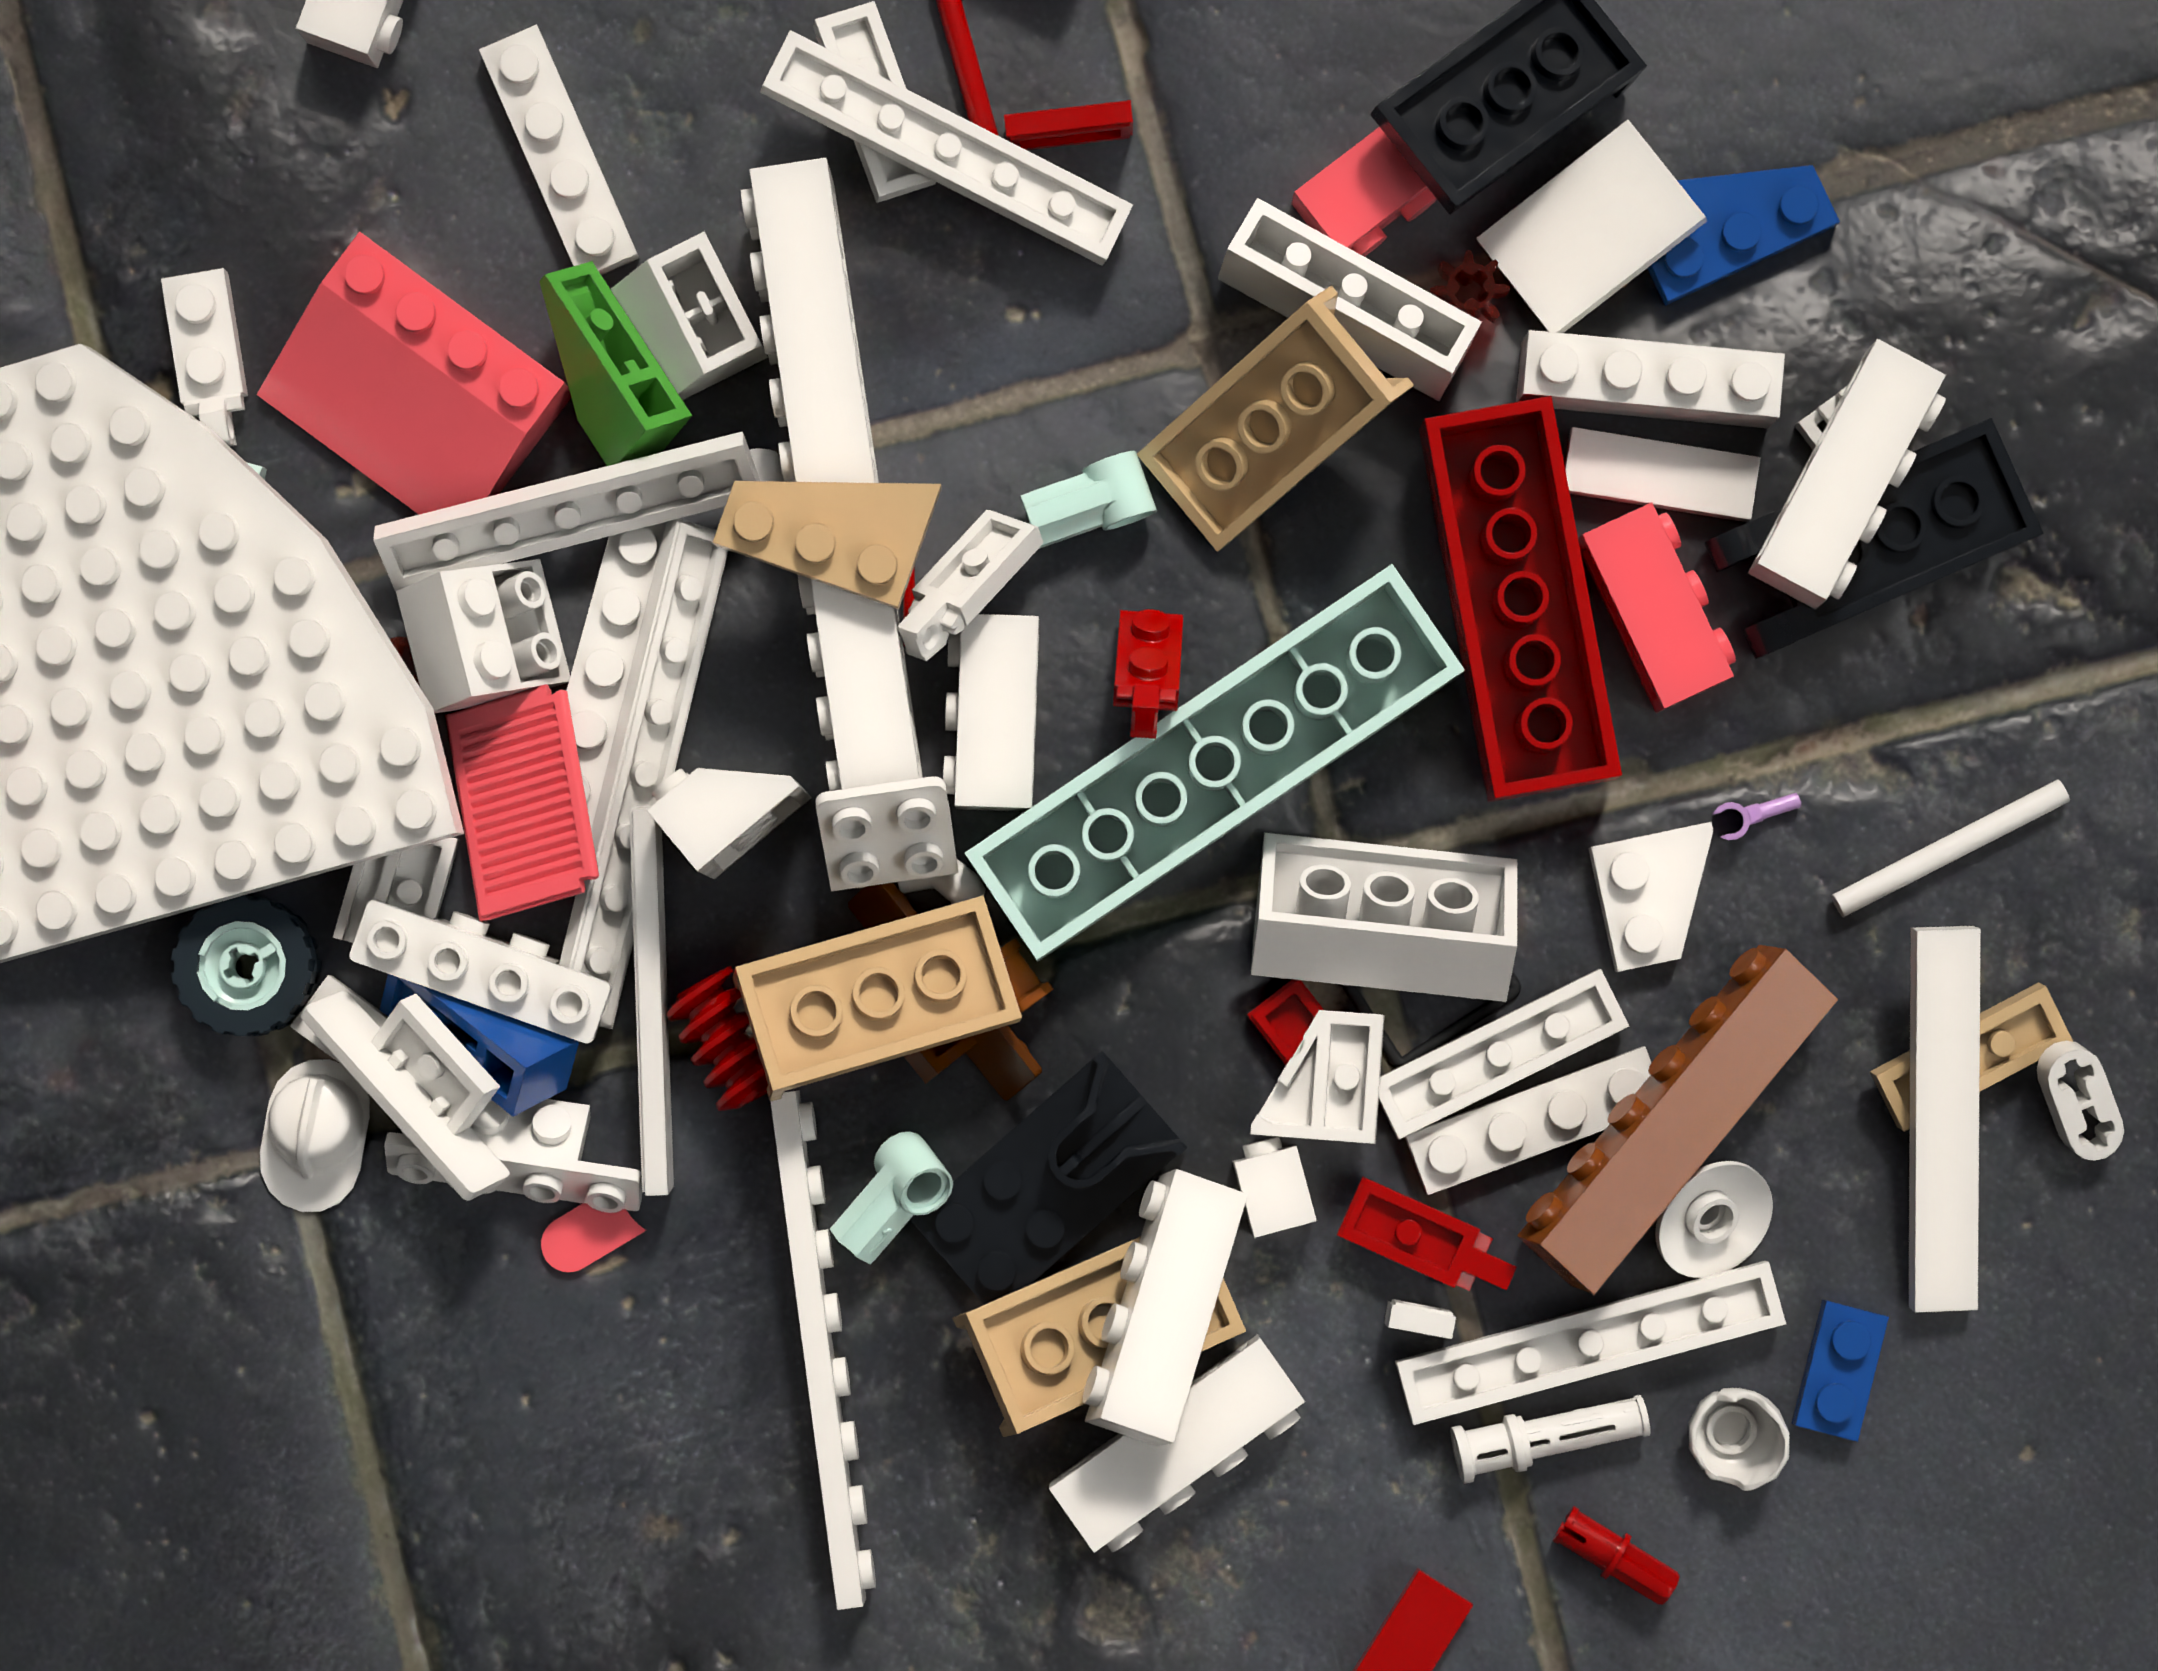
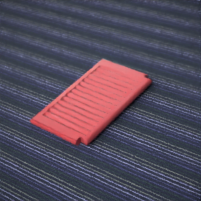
(522, 801)

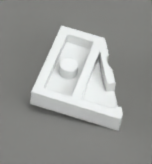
(1650, 892)

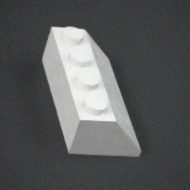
(1385, 917)

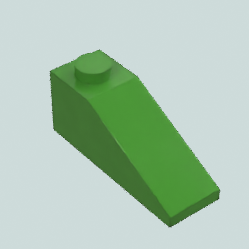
(609, 370)

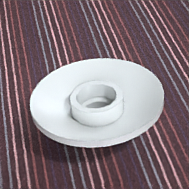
(1715, 1220)

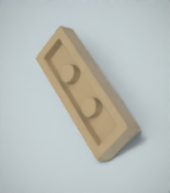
(2010, 1040)

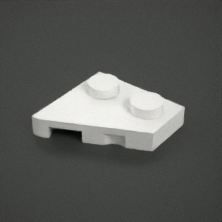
(1329, 1082)

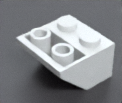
(690, 316)
(482, 634)

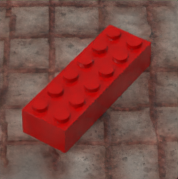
(1519, 599)

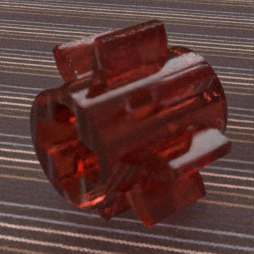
(1465, 275)

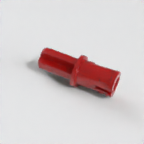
(1617, 1556)

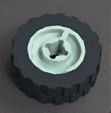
(208, 960)

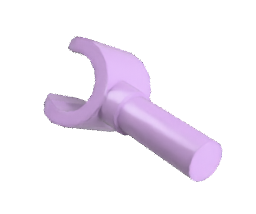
(1757, 812)

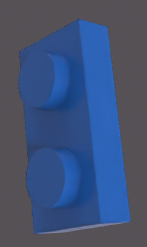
(1840, 1370)

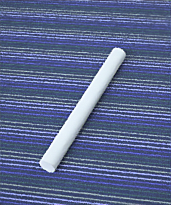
(1950, 848)

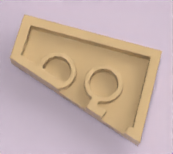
(832, 532)

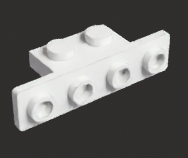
(482, 969)
(419, 1080)
(541, 1153)

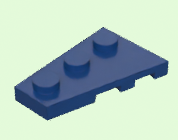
(1746, 223)

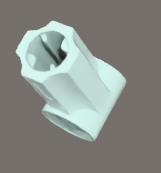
(1104, 496)
(906, 1184)

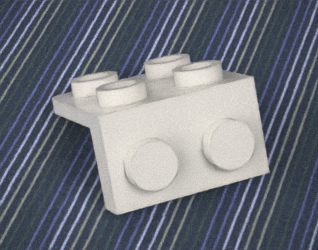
(886, 833)

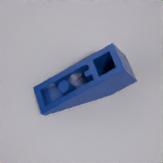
(519, 1056)

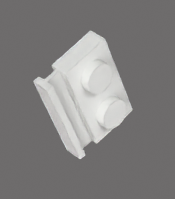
(406, 879)

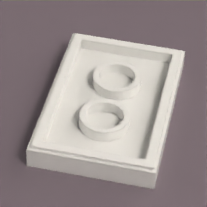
(1591, 229)

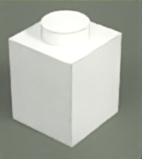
(1274, 1186)

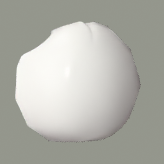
(1739, 1438)

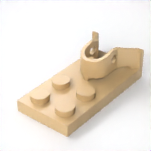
(1269, 421)
(876, 995)
(1049, 1337)

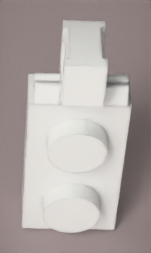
(206, 348)
(966, 581)

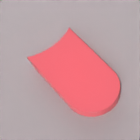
(586, 1236)

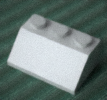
(722, 813)

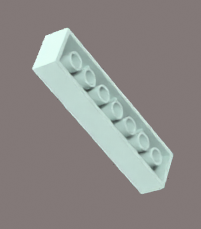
(1215, 762)

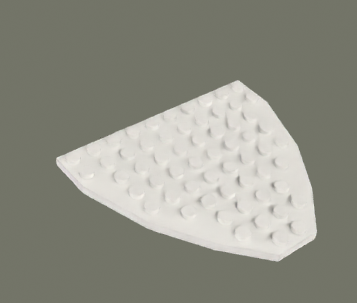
(180, 673)

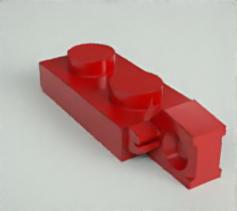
(1148, 667)
(1421, 1238)

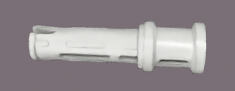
(1519, 1441)

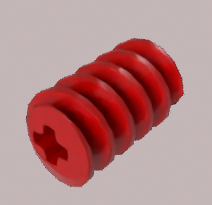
(723, 1040)

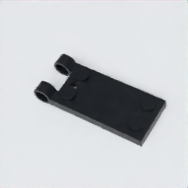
(1945, 516)

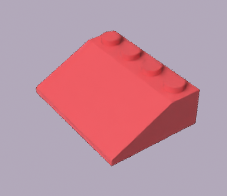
(411, 384)

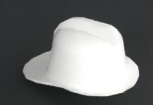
(314, 1135)

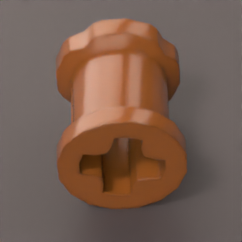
(1025, 983)

